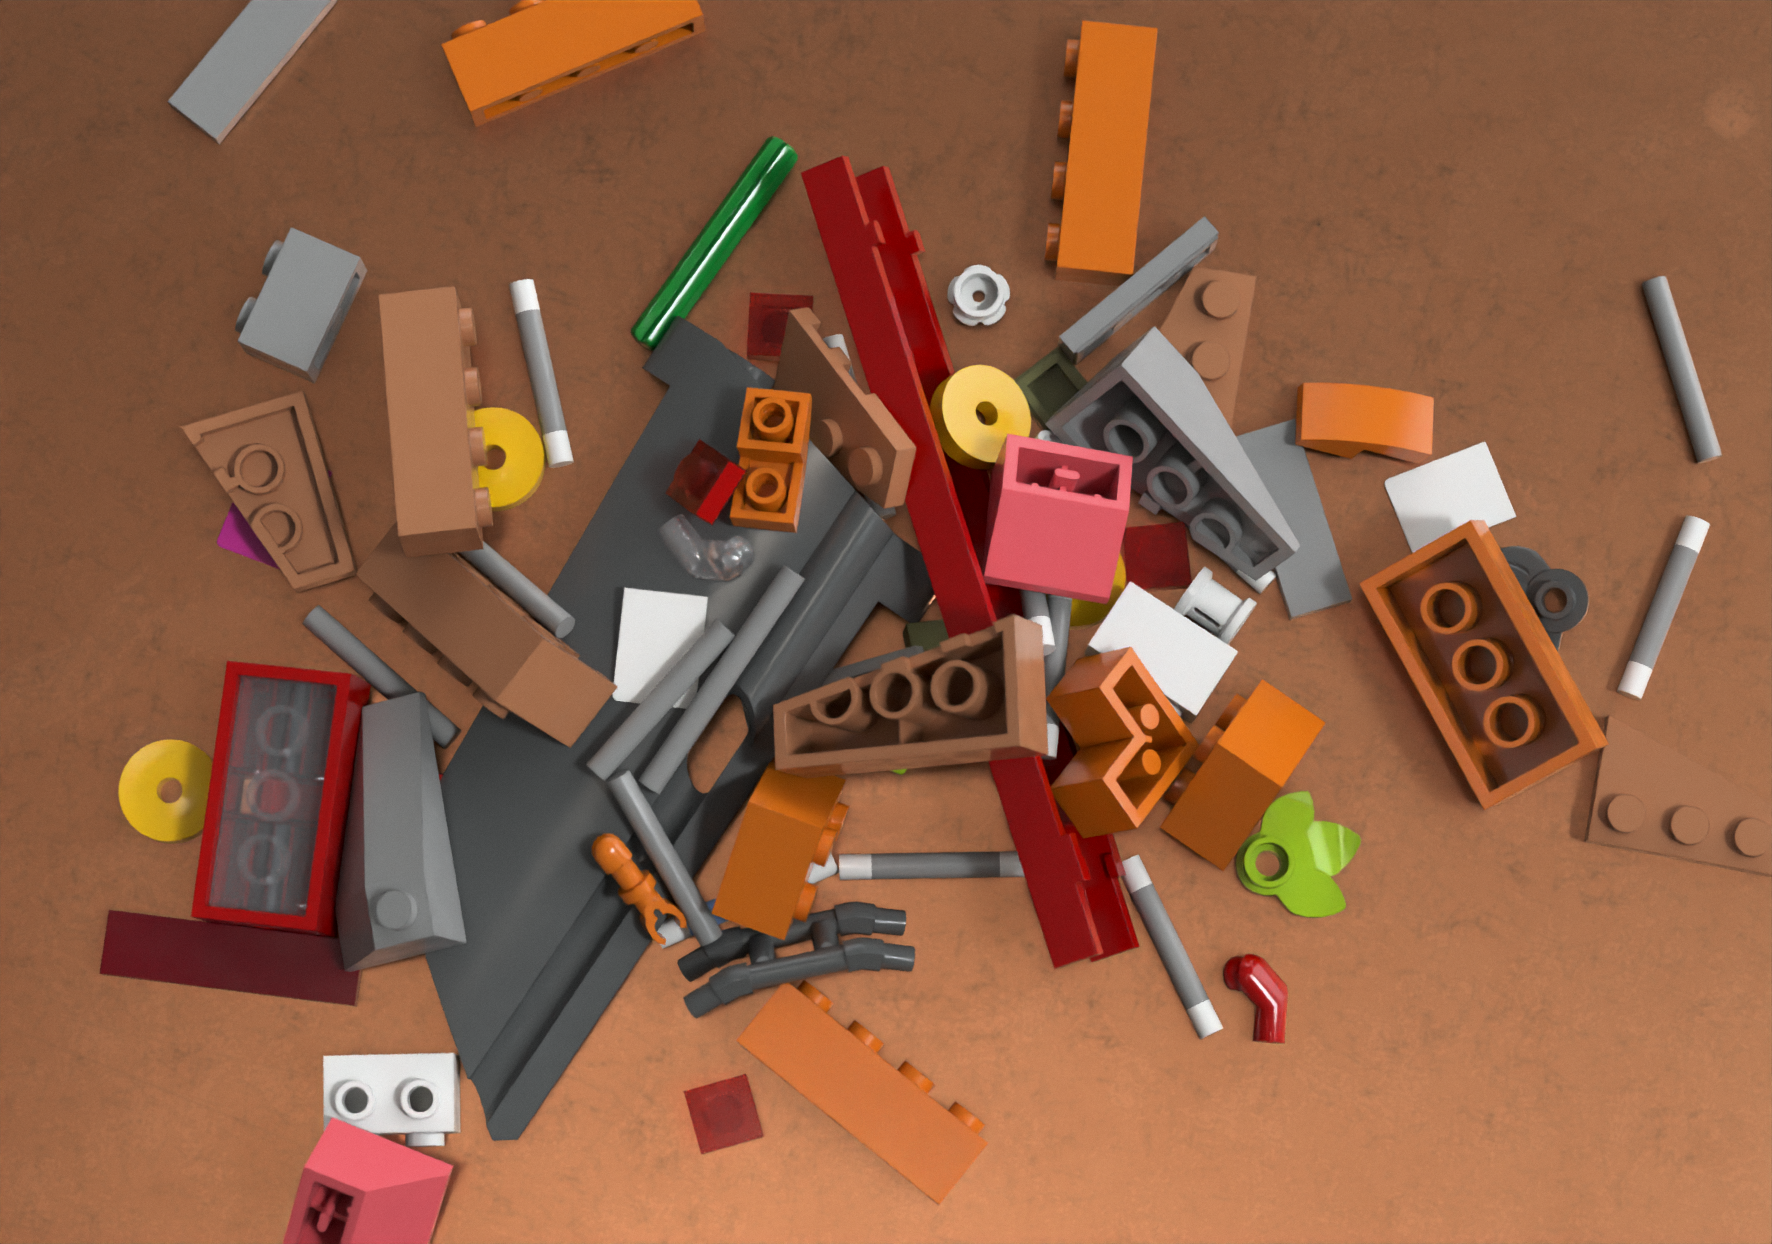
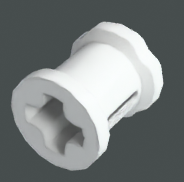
(1214, 606)

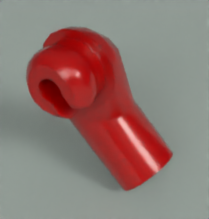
(1265, 990)

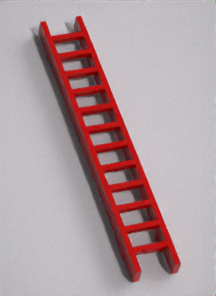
(904, 363)

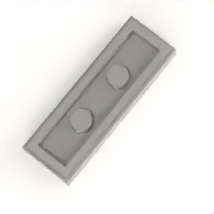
(245, 62)
(1139, 291)
(1313, 575)

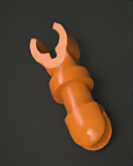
(635, 884)

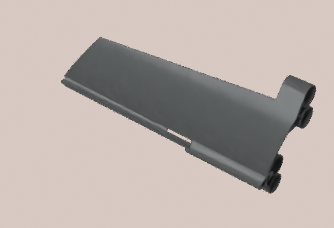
(524, 809)

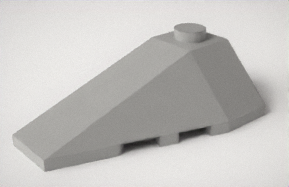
(1182, 452)
(397, 858)

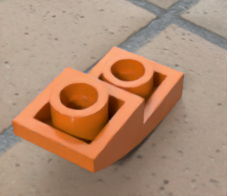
(1364, 417)
(774, 453)

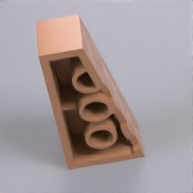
(433, 421)
(485, 639)
(946, 706)

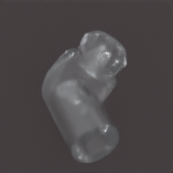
(706, 558)

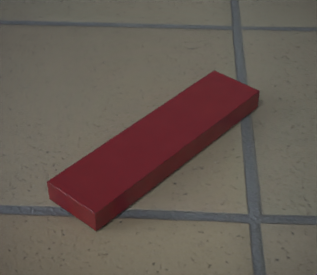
(227, 958)

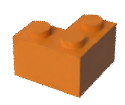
(1126, 739)
(1239, 772)
(780, 838)

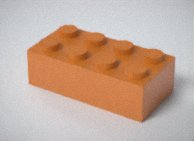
(1483, 663)

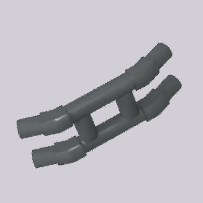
(825, 959)

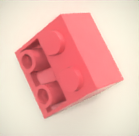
(1056, 518)
(366, 1191)

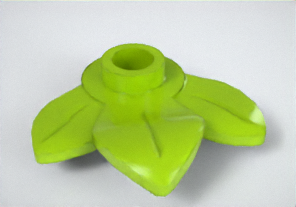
(1307, 857)

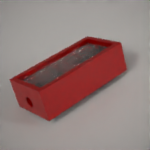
(279, 798)

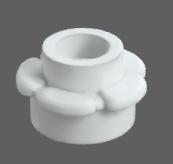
(978, 279)

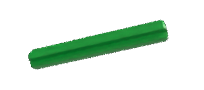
(716, 241)

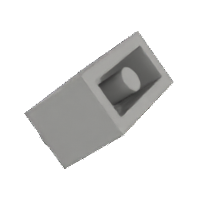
(300, 304)

